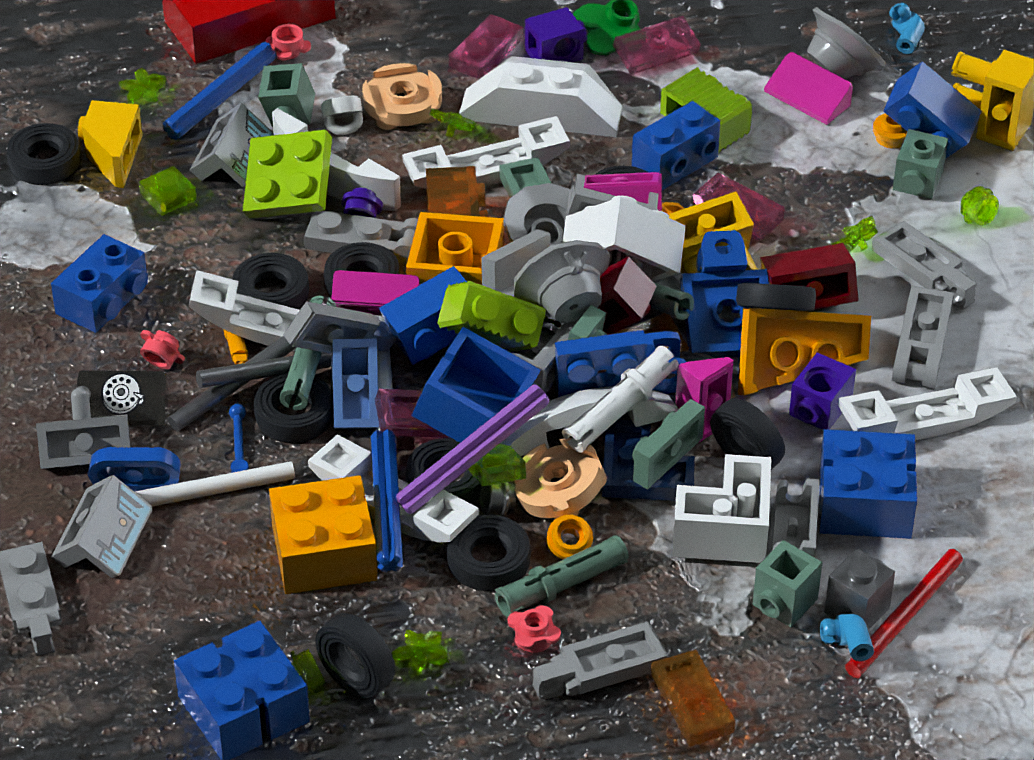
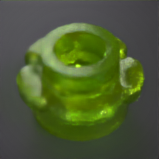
(979, 206)
(308, 669)

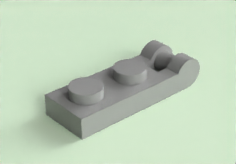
(333, 230)
(923, 335)

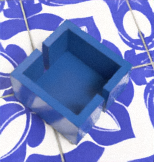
(472, 385)
(867, 484)
(231, 681)

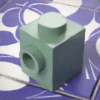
(288, 90)
(920, 164)
(787, 583)

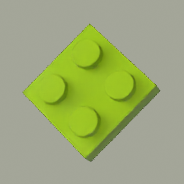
(287, 174)

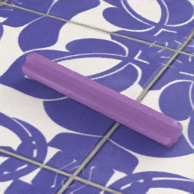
(472, 449)

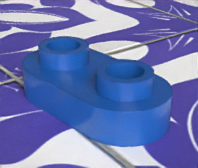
(135, 466)

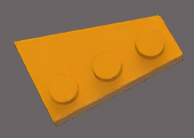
(783, 342)

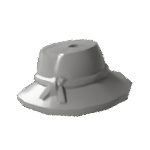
(841, 48)
(537, 208)
(564, 279)

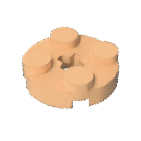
(390, 110)
(564, 497)

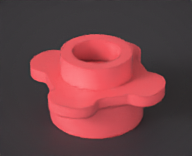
(288, 42)
(161, 349)
(534, 629)

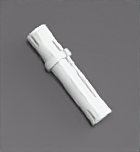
(634, 387)

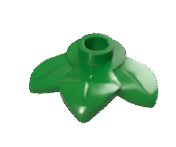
(606, 23)

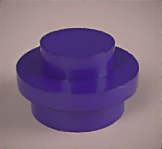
(361, 203)

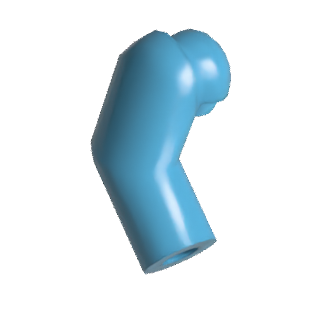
(909, 27)
(848, 631)

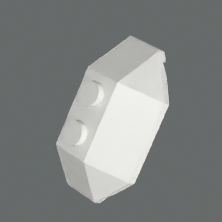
(538, 89)

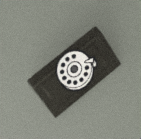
(134, 393)

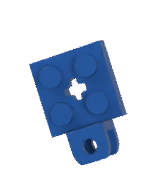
(716, 286)
(581, 359)

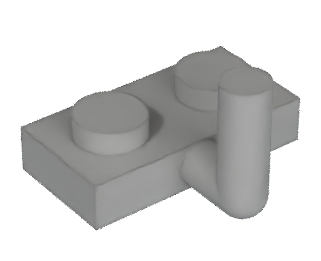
(77, 439)

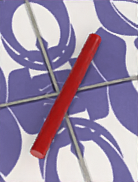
(907, 609)

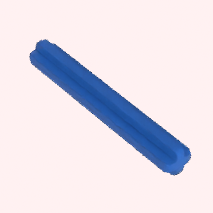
(219, 91)
(385, 501)

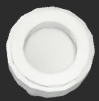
(341, 108)

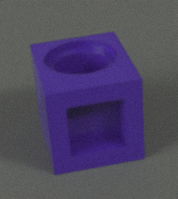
(555, 36)
(818, 390)

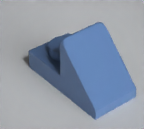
(354, 383)

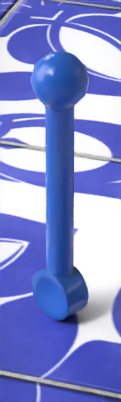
(237, 413)

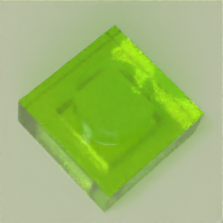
(167, 190)
(499, 466)

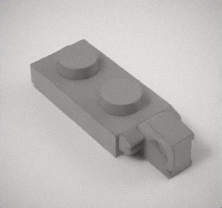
(925, 262)
(320, 323)
(31, 594)
(599, 662)

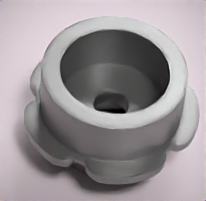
(497, 498)

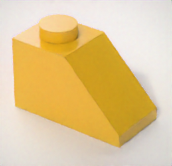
(111, 138)

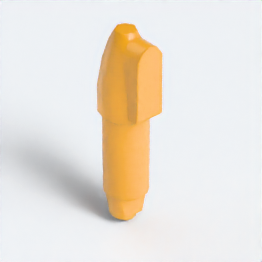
(237, 348)

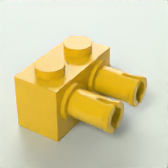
(1006, 95)
(713, 215)

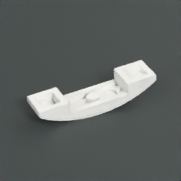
(536, 139)
(344, 175)
(242, 315)
(568, 408)
(931, 414)
(435, 521)

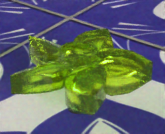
(144, 85)
(455, 121)
(859, 234)
(422, 649)

